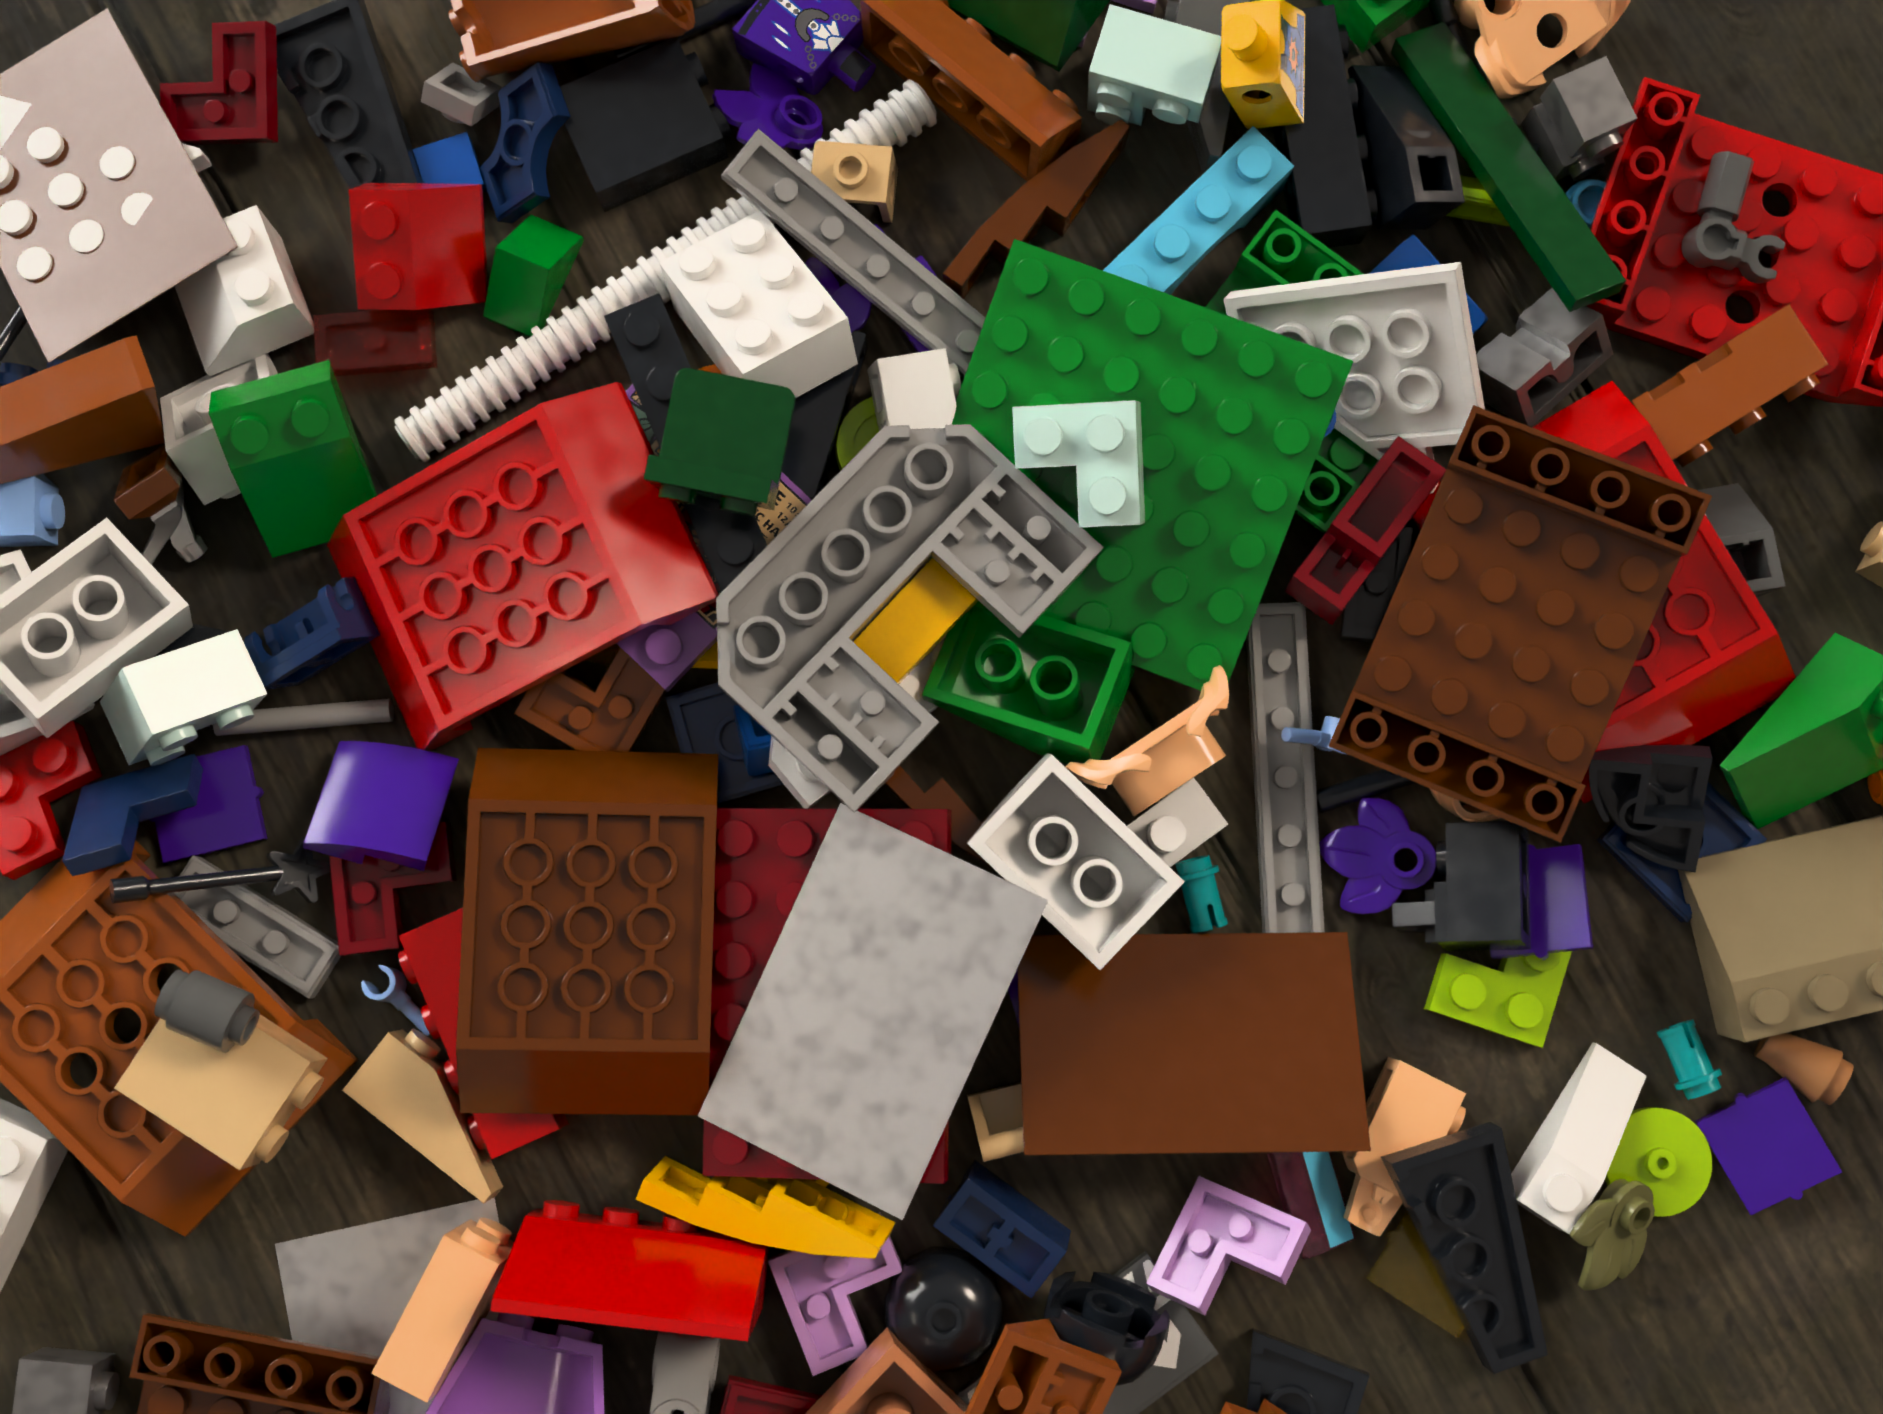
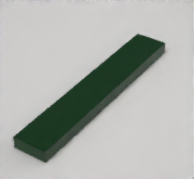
(1508, 167)

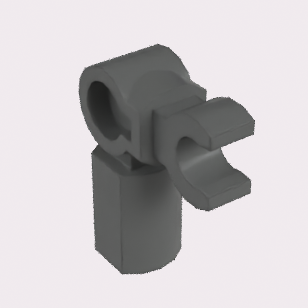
(1715, 238)

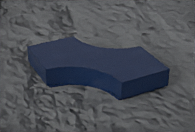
(530, 119)

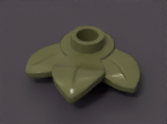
(1614, 1232)

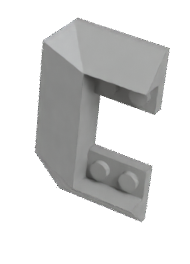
(845, 557)

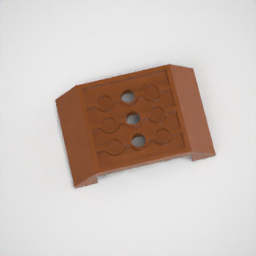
(65, 977)

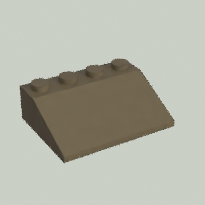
(1791, 929)

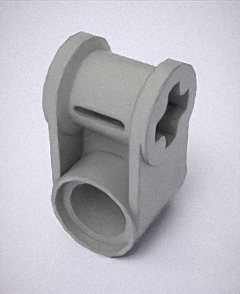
(684, 1373)

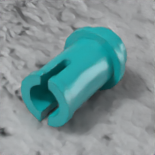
(1201, 893)
(1689, 1060)

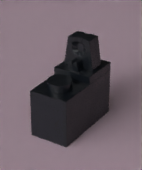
(1483, 894)

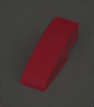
(1364, 530)

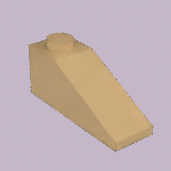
(412, 1096)

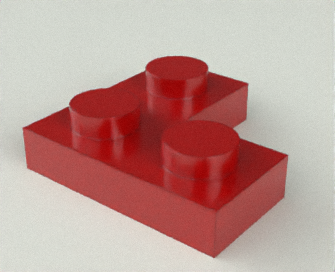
(31, 780)

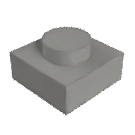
(459, 96)

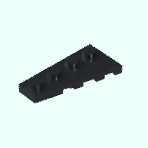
(344, 88)
(1473, 1232)
(1301, 1379)

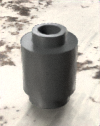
(207, 1010)

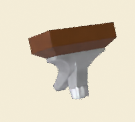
(155, 490)

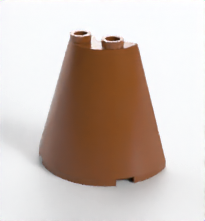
(519, 33)

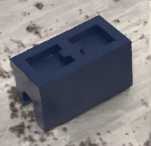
(313, 636)
(1003, 1229)

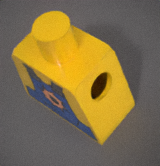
(1264, 53)

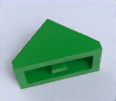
(529, 274)

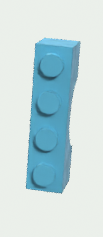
(1205, 214)

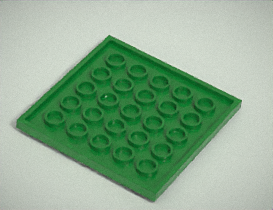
(1224, 447)

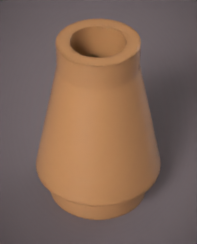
(1809, 1066)

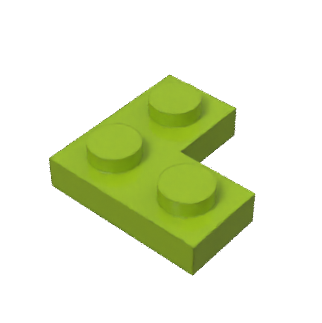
(1505, 1001)

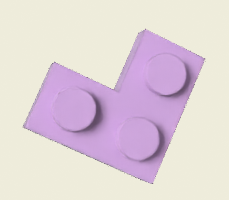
(1219, 1229)
(820, 1304)

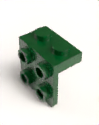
(723, 441)

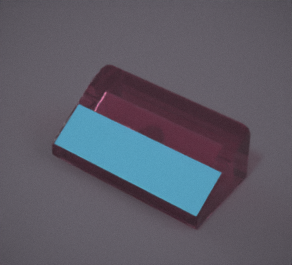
(1312, 1194)

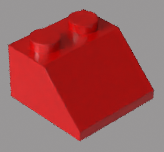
(418, 245)

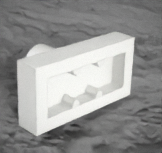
(1179, 823)

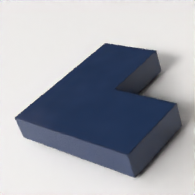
(112, 808)

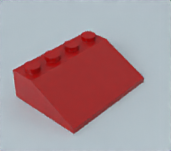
(632, 1273)

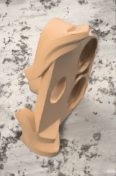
(1509, 39)
(1165, 755)

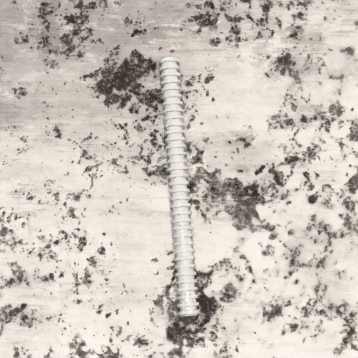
(586, 323)

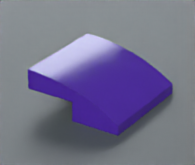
(381, 803)

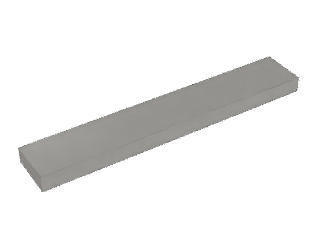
(855, 249)
(1284, 771)

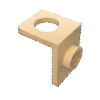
(858, 173)

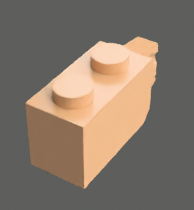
(1401, 1113)

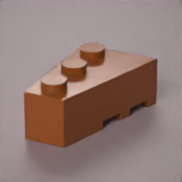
(1732, 385)

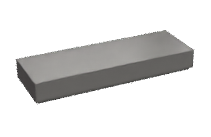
(263, 932)

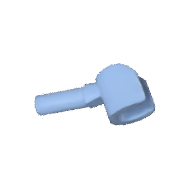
(1317, 738)
(396, 996)

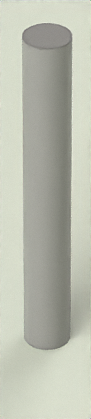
(314, 716)

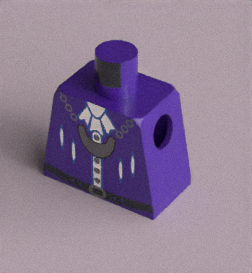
(806, 42)

